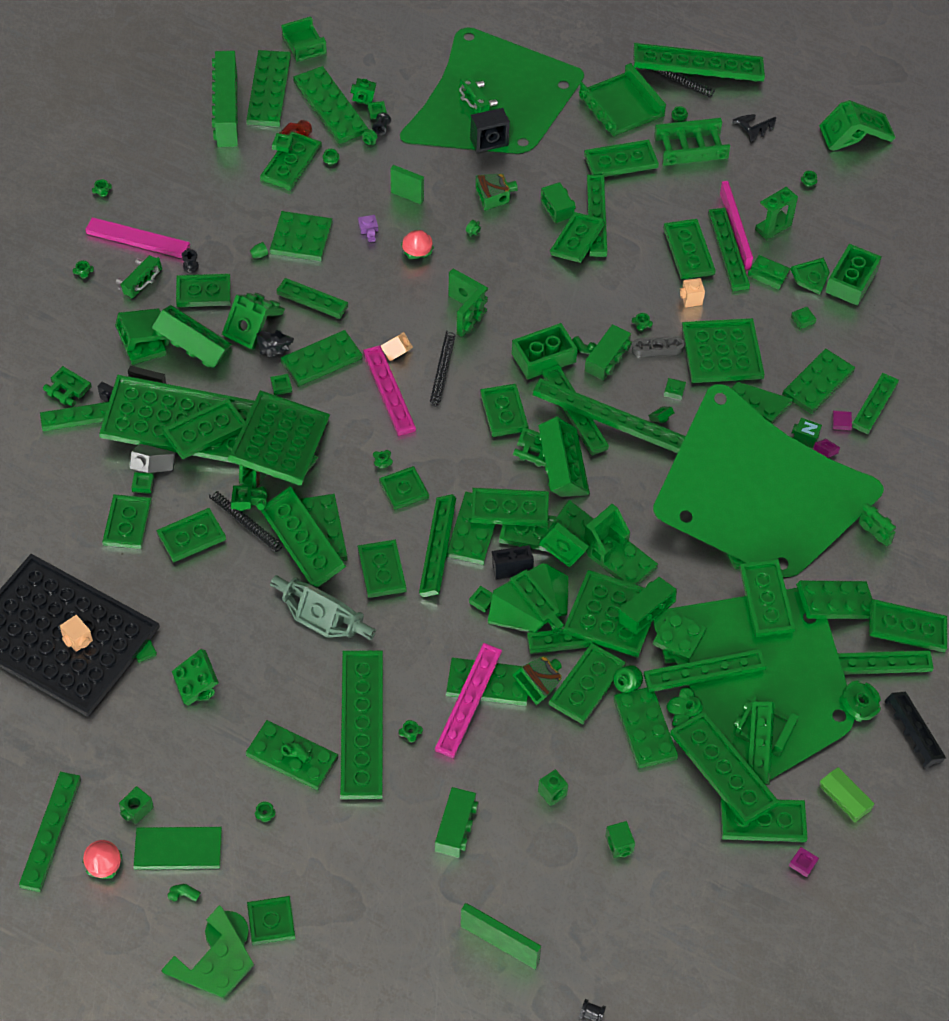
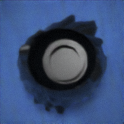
(273, 343)

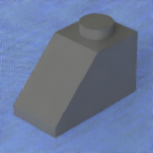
(151, 459)

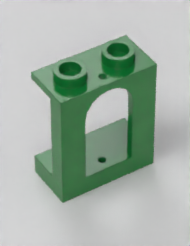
(777, 220)

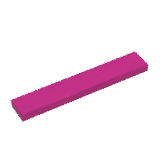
(736, 224)
(137, 237)
(389, 390)
(468, 700)

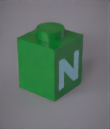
(806, 432)

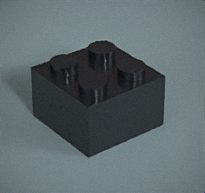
(489, 130)

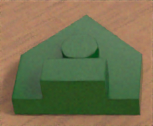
(811, 274)

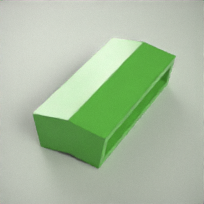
(846, 794)

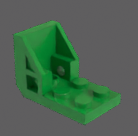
(851, 122)
(566, 534)
(613, 551)

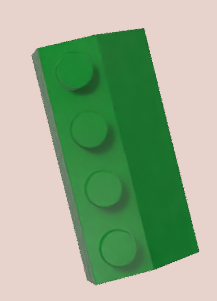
(191, 336)
(563, 458)

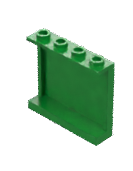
(623, 101)

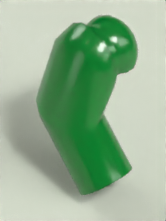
(583, 348)
(296, 750)
(183, 890)

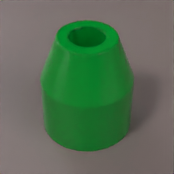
(259, 251)

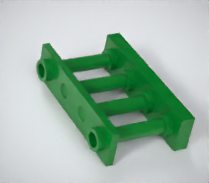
(690, 129)

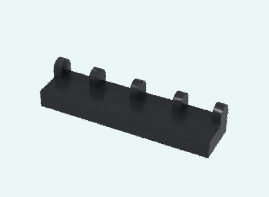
(916, 728)

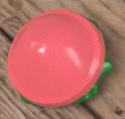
(417, 244)
(102, 859)

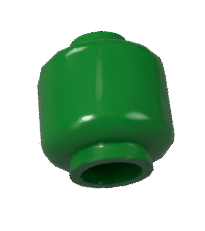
(628, 678)

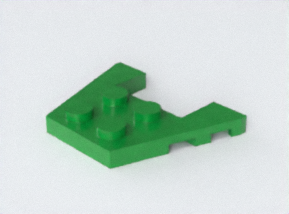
(221, 966)

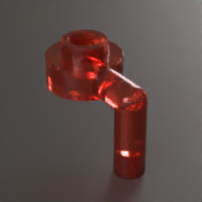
(302, 127)

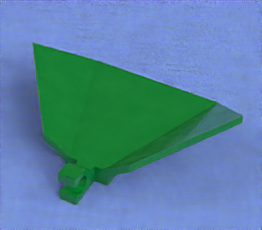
(531, 600)

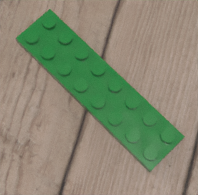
(698, 62)
(362, 725)

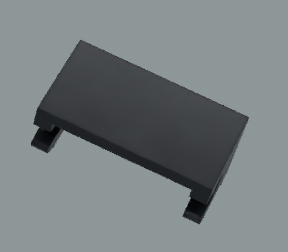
(512, 561)

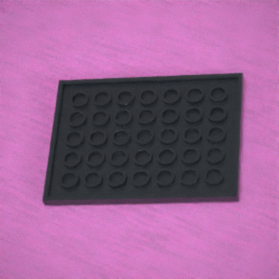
(31, 639)

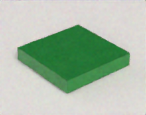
(407, 184)
(404, 488)
(271, 920)

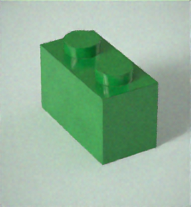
(557, 202)

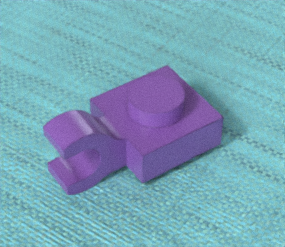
(368, 225)

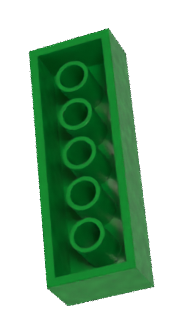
(225, 99)

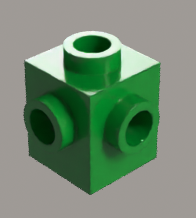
(363, 91)

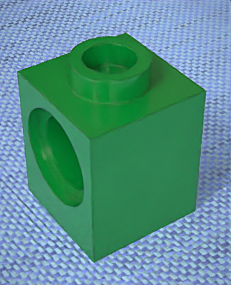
(553, 787)
(135, 797)
(620, 839)

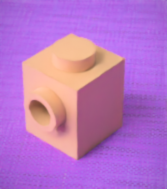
(692, 292)
(75, 633)

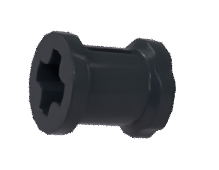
(387, 120)
(189, 257)
(592, 1011)

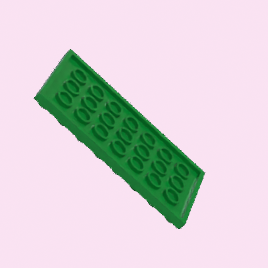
(144, 407)

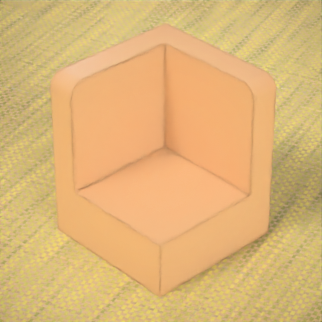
(396, 346)

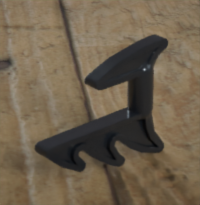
(754, 130)

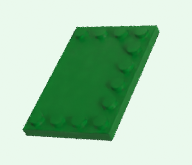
(279, 438)

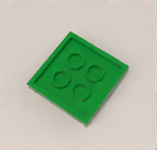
(301, 236)

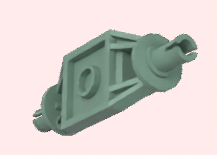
(321, 610)

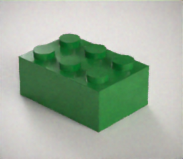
(853, 274)
(544, 350)

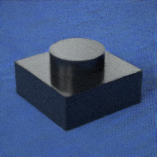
(105, 391)

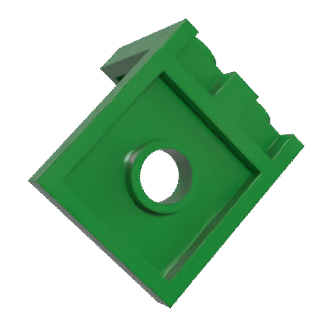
(472, 297)
(254, 311)

